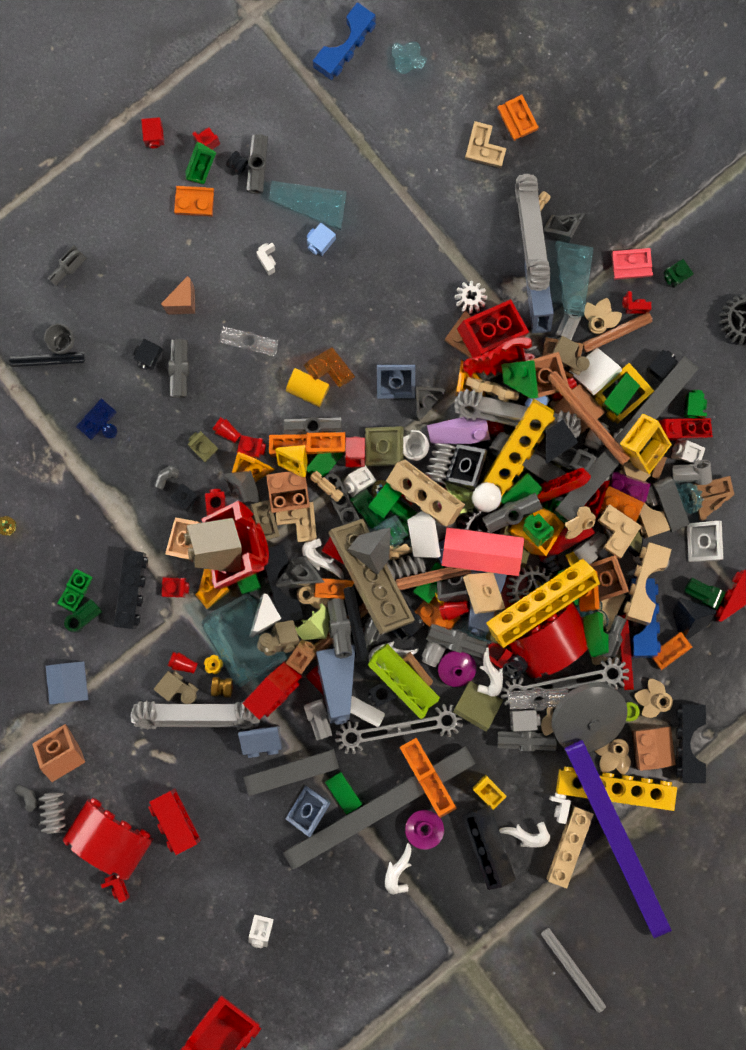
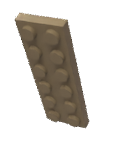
(377, 591)

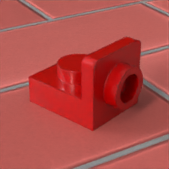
(639, 306)
(251, 446)
(175, 587)
(119, 888)

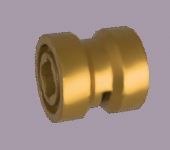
(221, 687)

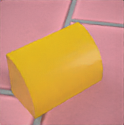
(305, 387)

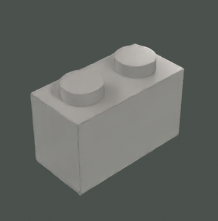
(524, 720)

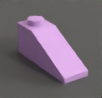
(459, 431)

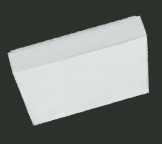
(599, 373)

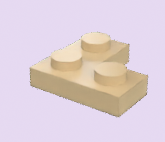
(480, 150)
(492, 389)
(304, 522)
(623, 530)

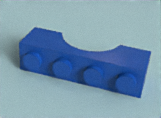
(331, 59)
(645, 643)

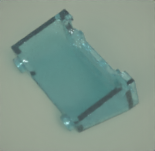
(229, 634)

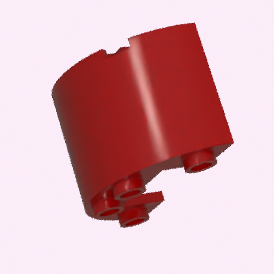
(252, 540)
(552, 643)
(106, 841)
(223, 1028)

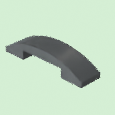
(570, 458)

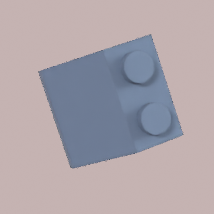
(260, 740)

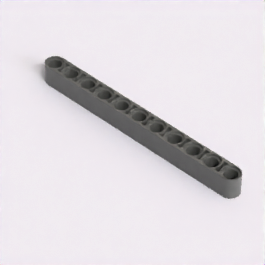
(607, 462)
(374, 810)

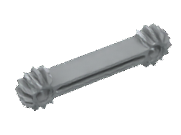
(532, 232)
(474, 405)
(570, 682)
(152, 715)
(398, 729)

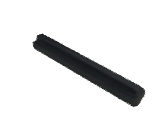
(46, 359)
(356, 624)

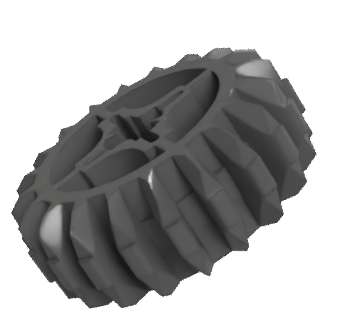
(737, 316)
(531, 582)

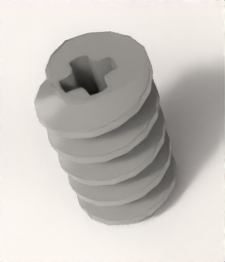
(440, 463)
(406, 568)
(52, 812)

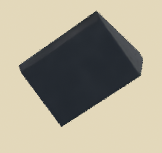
(466, 466)

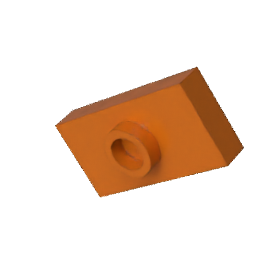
(590, 600)
(672, 650)

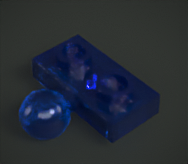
(97, 419)

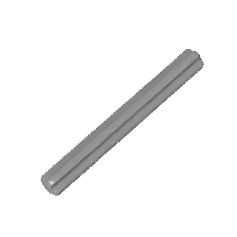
(573, 970)

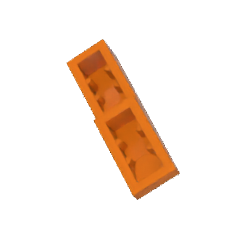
(314, 442)
(428, 777)

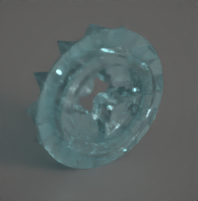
(686, 489)

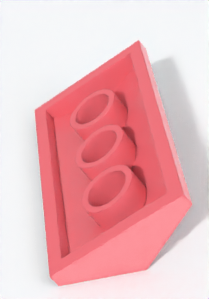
(482, 551)

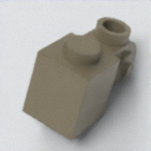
(567, 353)
(283, 638)
(173, 684)

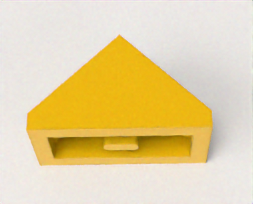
(293, 459)
(489, 792)

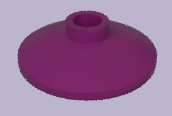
(454, 661)
(431, 837)

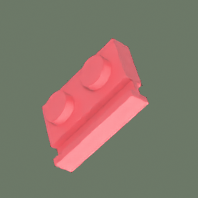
(632, 263)

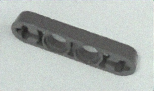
(347, 506)

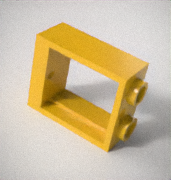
(644, 389)
(638, 437)

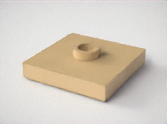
(483, 592)

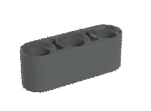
(670, 503)

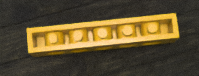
(535, 411)
(543, 603)
(665, 800)

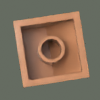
(653, 748)
(58, 753)

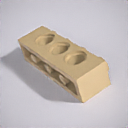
(435, 493)
(569, 846)

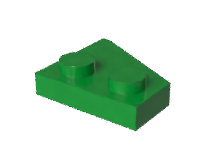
(521, 377)

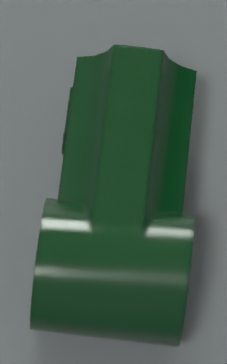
(361, 502)
(709, 595)
(84, 615)

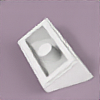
(366, 712)

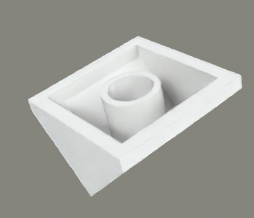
(423, 536)
(705, 541)
(265, 616)

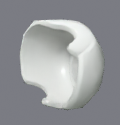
(415, 445)
(486, 497)

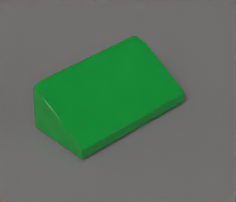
(200, 163)
(621, 394)
(323, 463)
(522, 489)
(403, 511)
(343, 793)

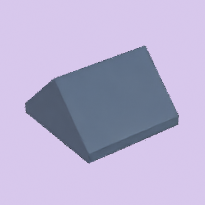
(395, 381)
(67, 682)
(308, 810)

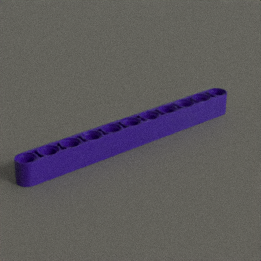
(618, 839)

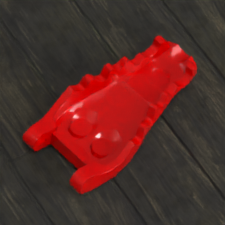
(492, 361)

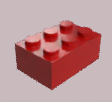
(492, 328)
(273, 691)
(174, 822)

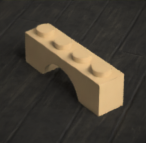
(651, 521)
(640, 607)

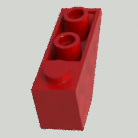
(687, 428)
(734, 598)

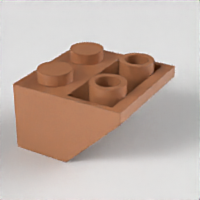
(287, 492)

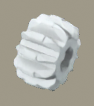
(473, 291)

